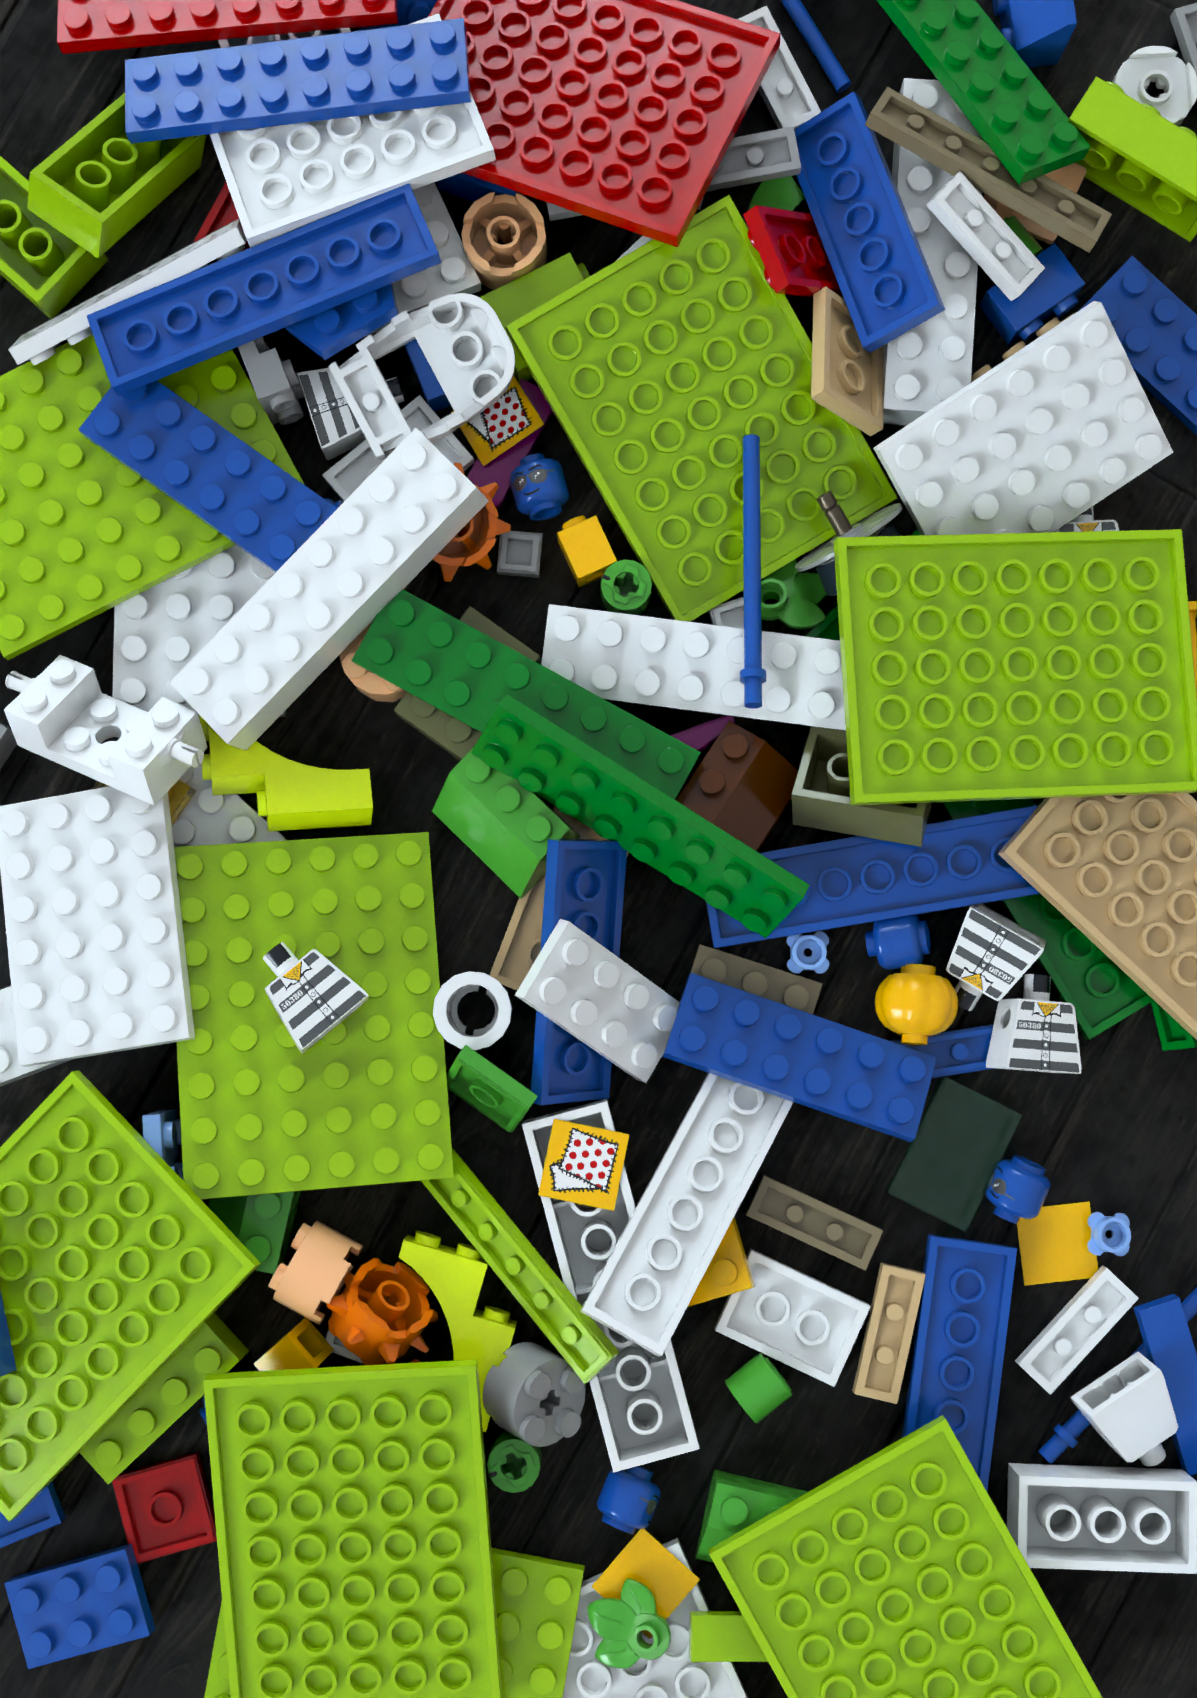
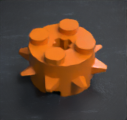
(475, 538)
(381, 1312)

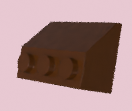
(741, 786)

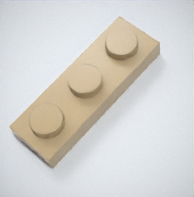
(888, 1333)

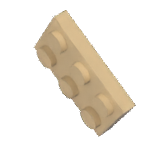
(843, 372)

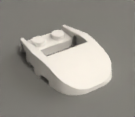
(462, 347)

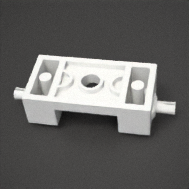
(69, 717)

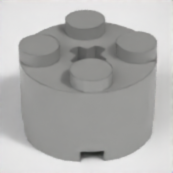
(534, 1395)

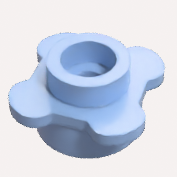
(817, 960)
(1120, 1237)

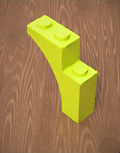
(288, 791)
(457, 1282)

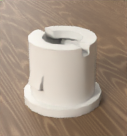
(447, 1017)

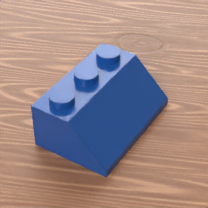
(1037, 28)

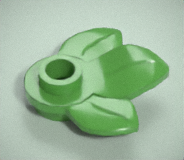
(796, 597)
(622, 1623)

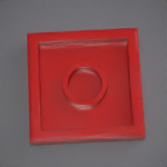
(166, 1507)

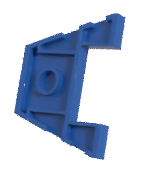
(346, 323)

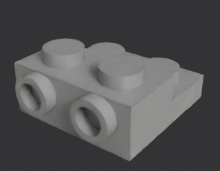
(273, 382)

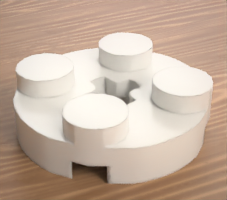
(1168, 72)

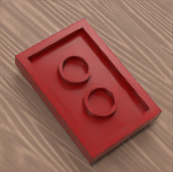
(790, 251)

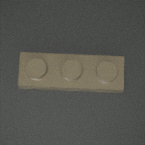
(757, 978)
(814, 1222)

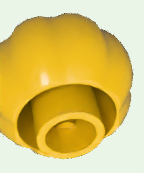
(916, 1003)

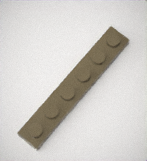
(958, 150)

